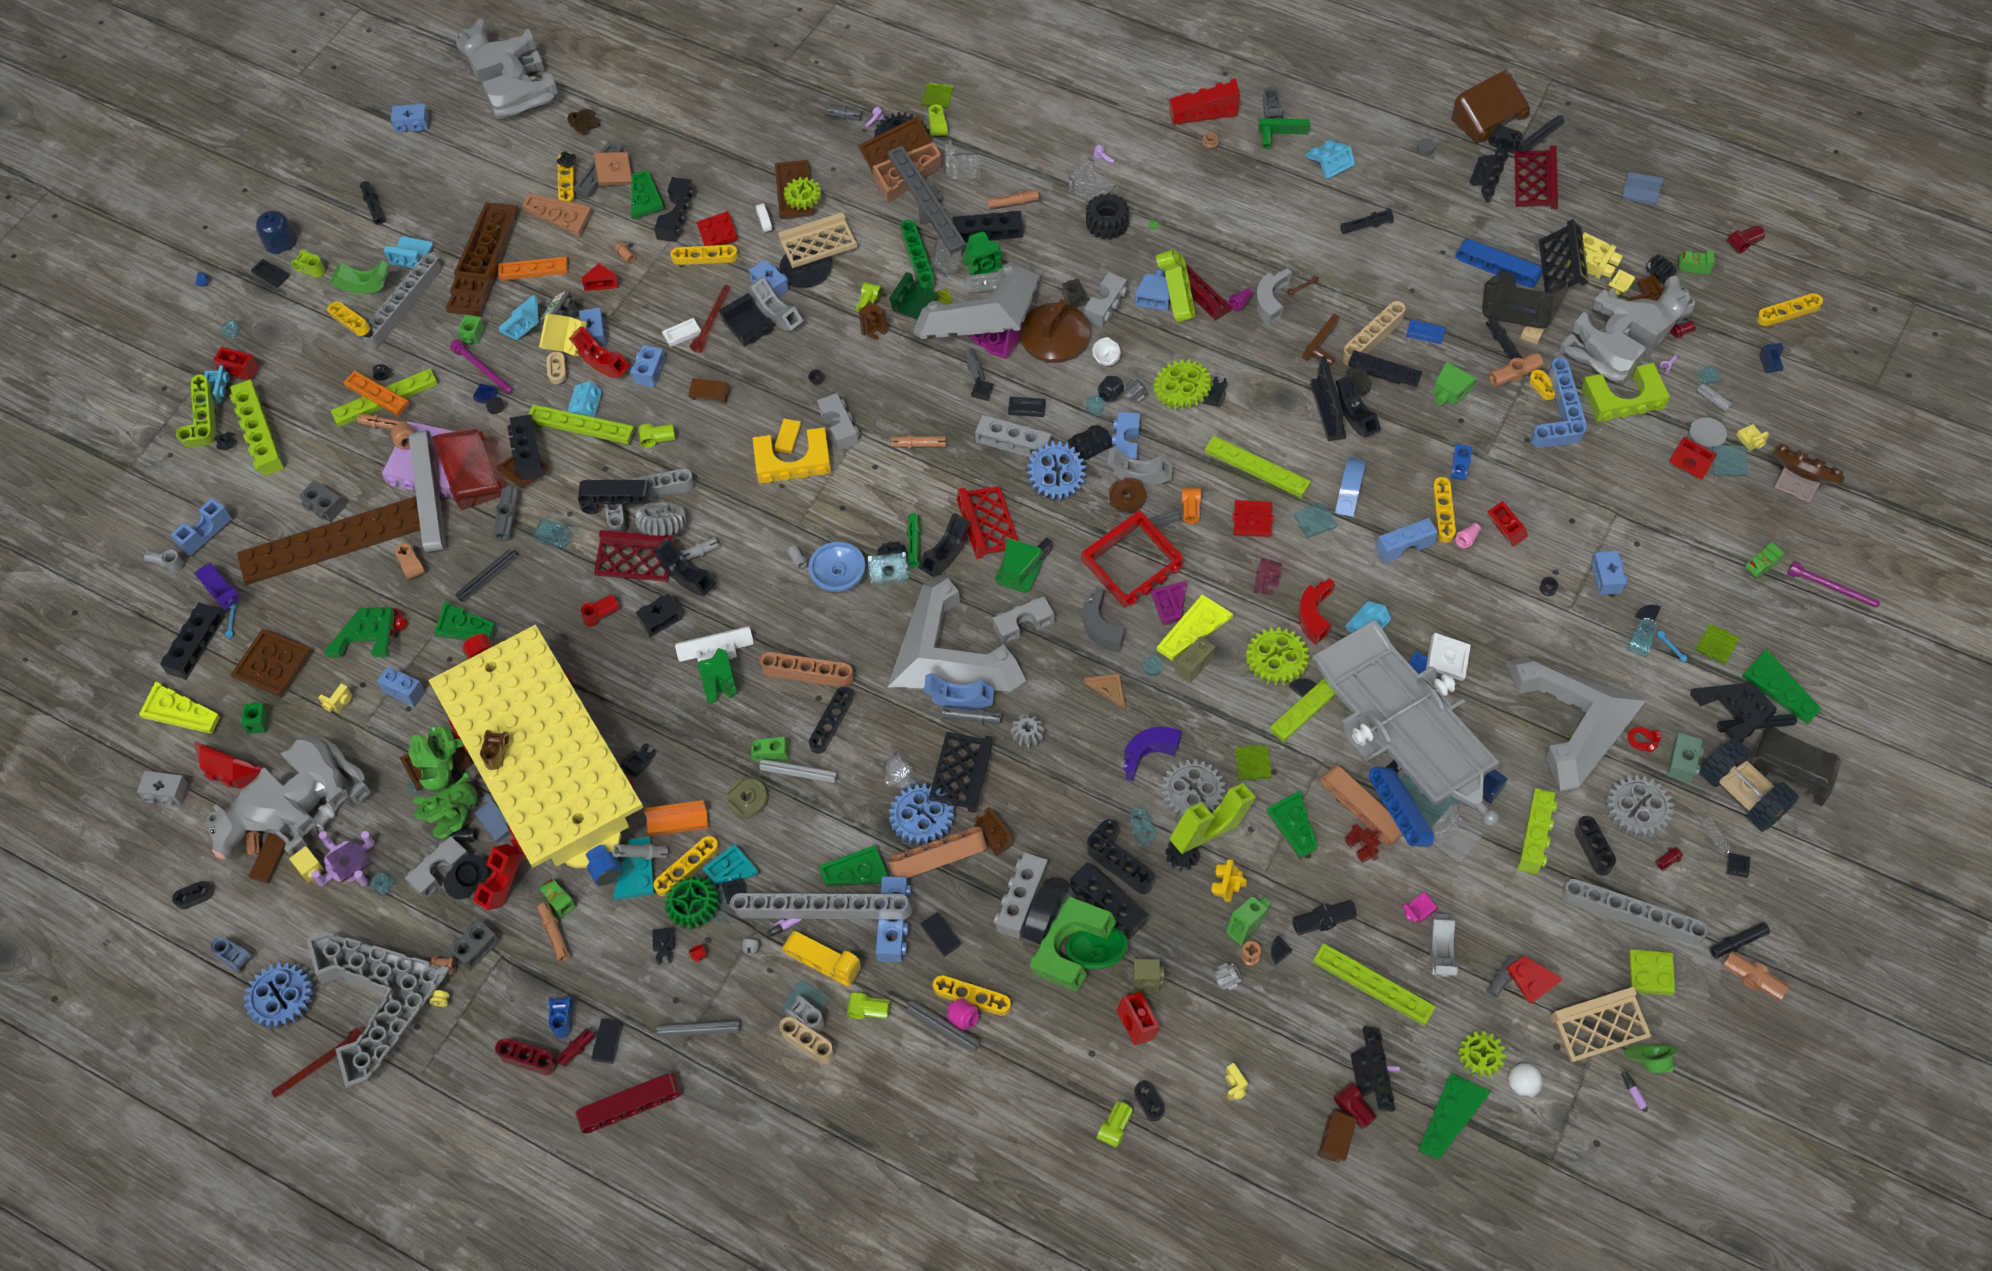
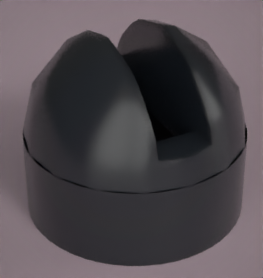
(813, 379)

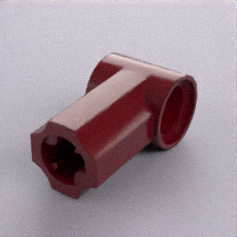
(1742, 240)
(1351, 1101)

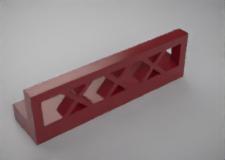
(1202, 296)

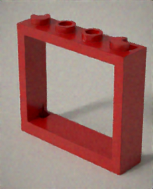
(1115, 535)

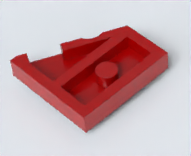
(1532, 978)

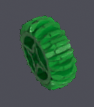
(677, 899)

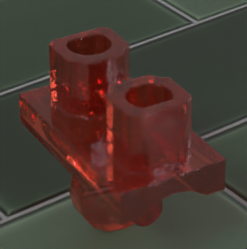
(1366, 840)

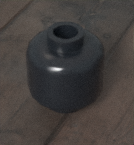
(1110, 388)

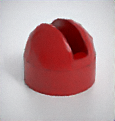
(697, 952)

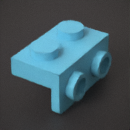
(218, 380)
(585, 399)
(1368, 613)

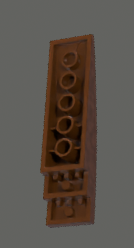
(480, 259)

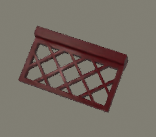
(1551, 180)
(631, 540)

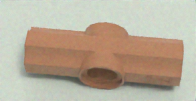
(1516, 369)
(1756, 976)

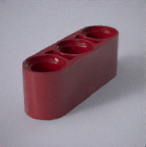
(519, 1049)

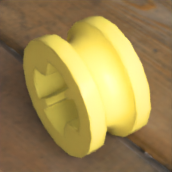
(439, 998)

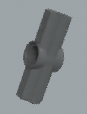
(506, 513)

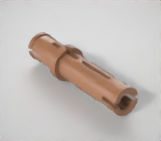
(1008, 200)
(385, 422)
(918, 441)
(550, 924)

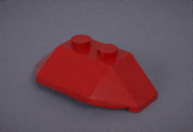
(225, 767)

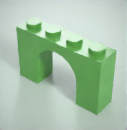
(1073, 917)

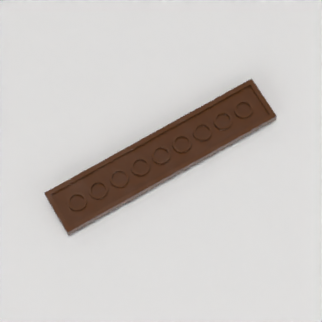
(329, 541)

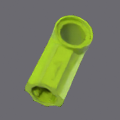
(869, 292)
(651, 435)
(863, 1006)
(1113, 1129)

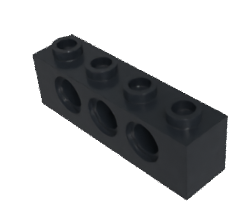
(995, 225)
(525, 447)
(192, 641)
(1089, 876)

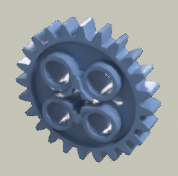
(1039, 471)
(910, 827)
(296, 984)

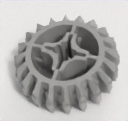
(660, 518)

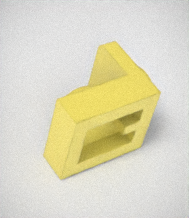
(1752, 437)
(1237, 1080)

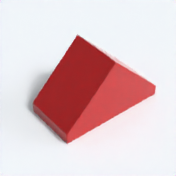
(599, 279)

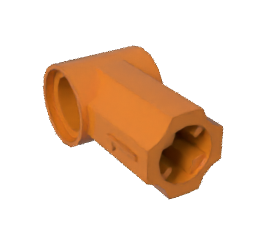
(1191, 500)

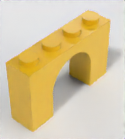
(813, 463)

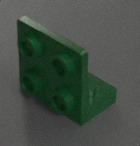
(909, 298)

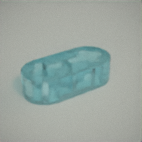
(1146, 825)

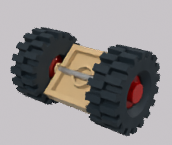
(1748, 785)

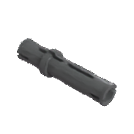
(980, 716)

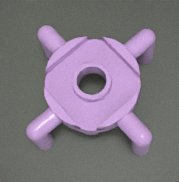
(358, 875)

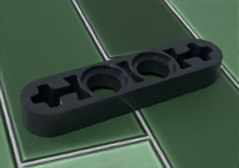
(834, 721)

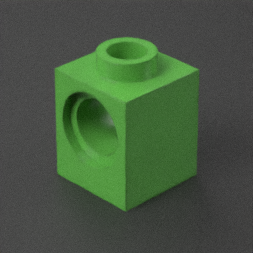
(471, 329)

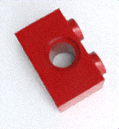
(236, 363)
(1689, 449)
(1507, 523)
(1137, 1018)

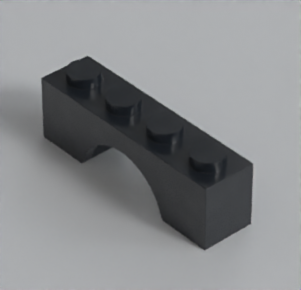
(669, 225)

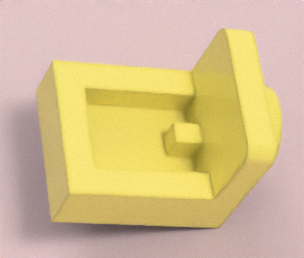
(1621, 283)
(338, 700)

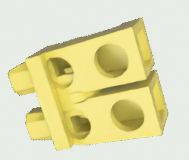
(1599, 256)

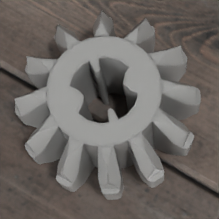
(1027, 724)

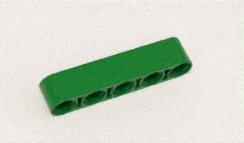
(917, 255)

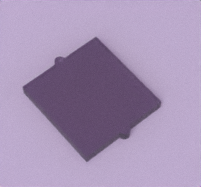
(349, 859)

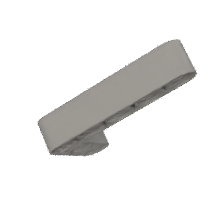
(675, 485)

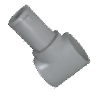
(168, 559)

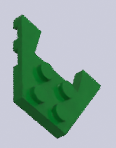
(365, 625)

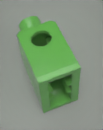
(1452, 385)
(1247, 919)

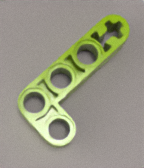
(1178, 284)
(199, 411)

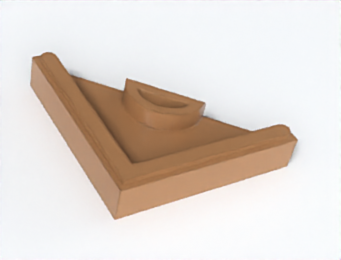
(1108, 686)

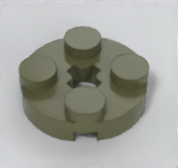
(749, 808)

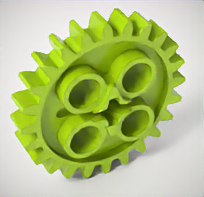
(1182, 384)
(1277, 656)

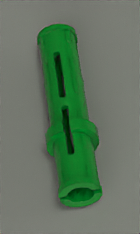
(913, 533)

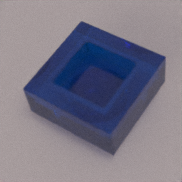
(484, 392)

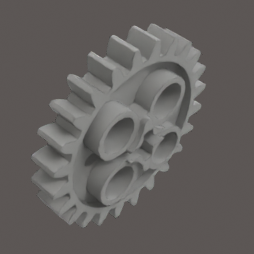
(1206, 780)
(1654, 818)

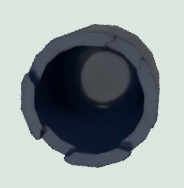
(275, 232)

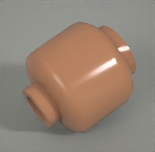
(400, 435)

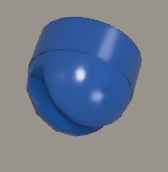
(201, 279)

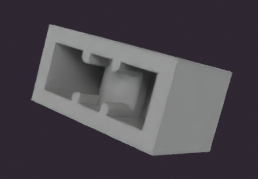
(162, 788)

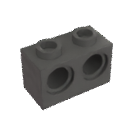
(322, 501)
(477, 947)

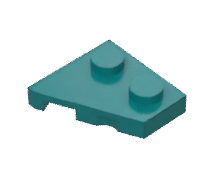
(729, 866)

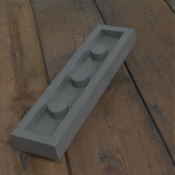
(588, 181)

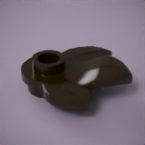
(583, 120)

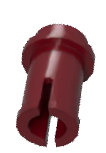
(1679, 330)
(1672, 856)

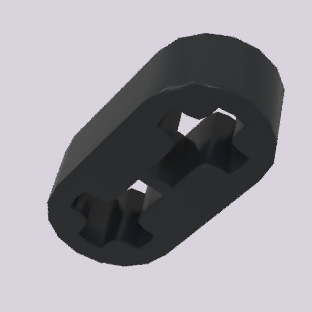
(192, 895)
(1145, 1103)

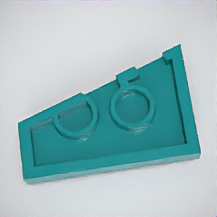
(637, 875)

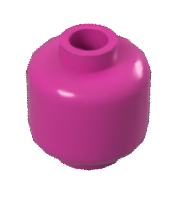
(963, 1014)

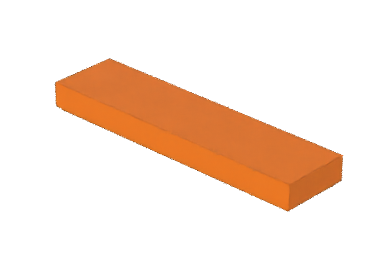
(533, 268)
(376, 393)

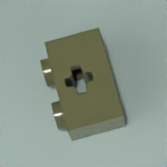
(1195, 659)

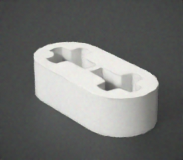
(763, 217)

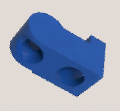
(1461, 462)

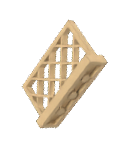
(814, 231)
(1595, 1006)

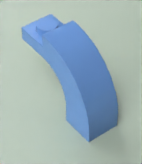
(1350, 486)
(968, 696)

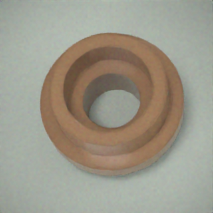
(1210, 140)

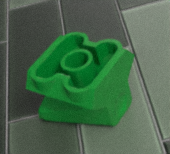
(982, 255)
(1019, 566)
(717, 676)

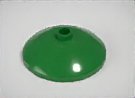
(1096, 952)

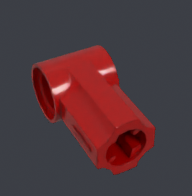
(598, 610)

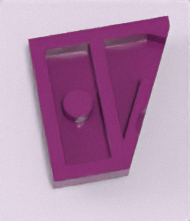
(1169, 602)

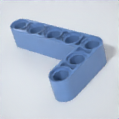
(1566, 409)

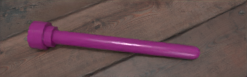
(459, 347)
(1798, 570)

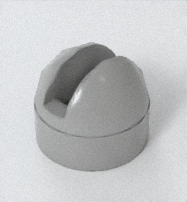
(750, 944)

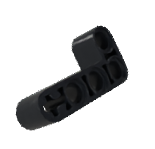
(598, 492)
(1122, 859)

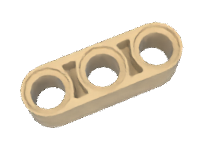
(813, 1047)

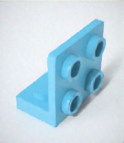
(1333, 157)
(407, 252)
(522, 319)

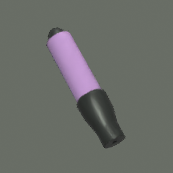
(782, 925)
(1633, 1090)

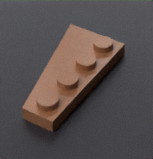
(558, 212)

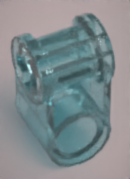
(551, 533)
(1642, 638)

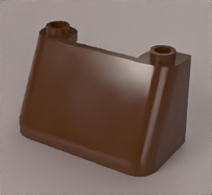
(1489, 105)

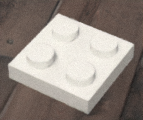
(1448, 656)

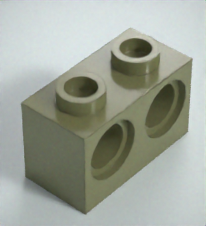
(1147, 976)

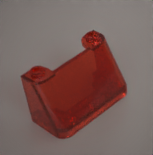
(467, 467)

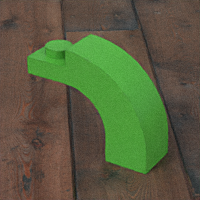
(360, 281)

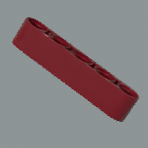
(628, 1103)

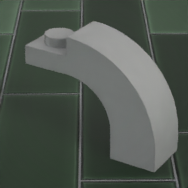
(1266, 305)
(781, 315)
(1147, 472)
(1442, 945)

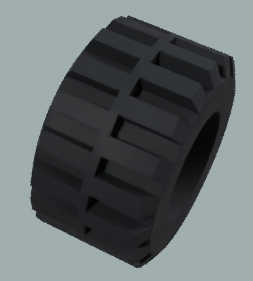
(1107, 226)

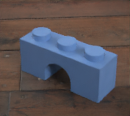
(1127, 427)
(212, 520)
(1392, 544)

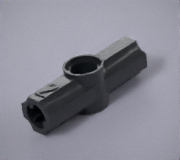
(1324, 917)

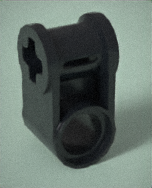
(1507, 136)

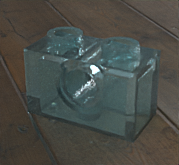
(878, 562)

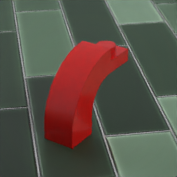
(597, 357)
(1310, 620)

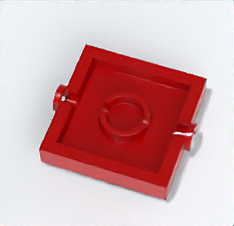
(717, 230)
(1252, 518)

